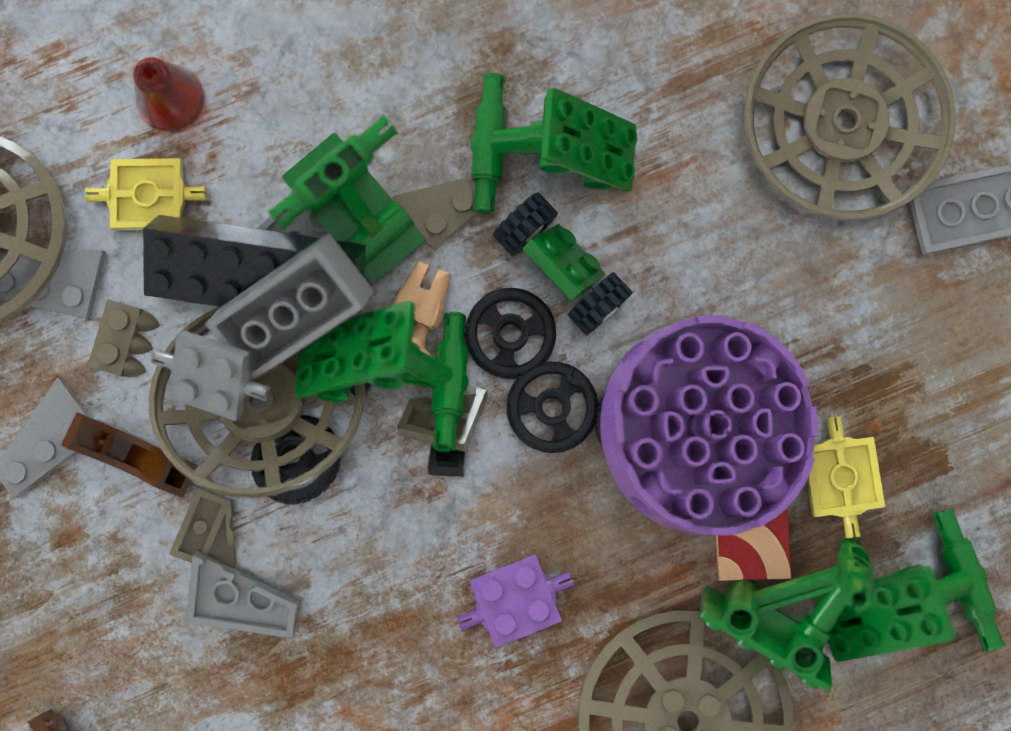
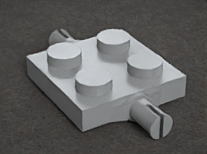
(210, 375)

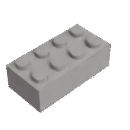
(292, 305)

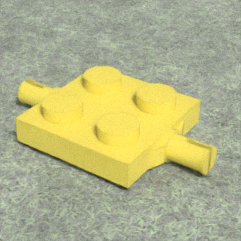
(143, 190)
(844, 478)

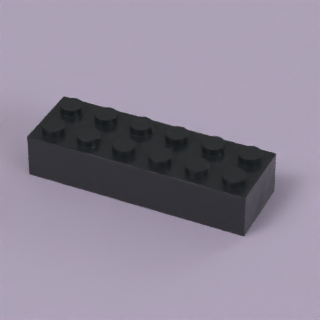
(216, 260)

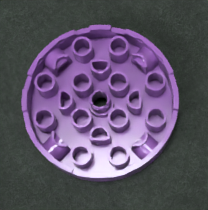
(661, 435)

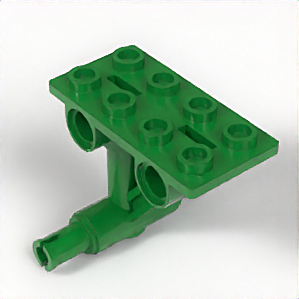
(568, 140)
(349, 201)
(380, 351)
(911, 605)
(789, 642)

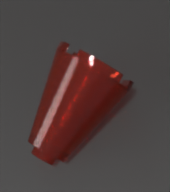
(167, 94)

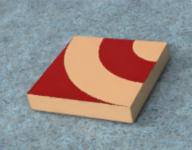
(756, 552)

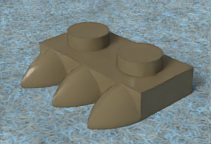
(119, 339)

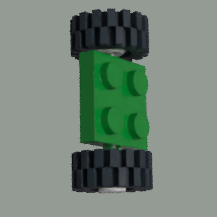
(563, 262)

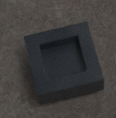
(447, 463)

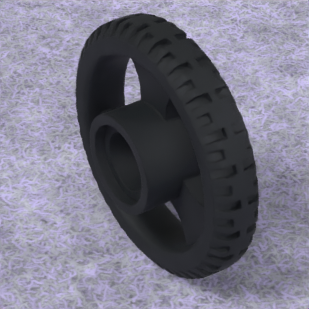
(486, 312)
(564, 436)
(305, 464)

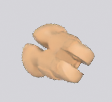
(428, 303)

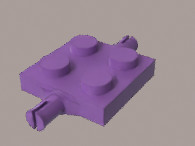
(515, 601)

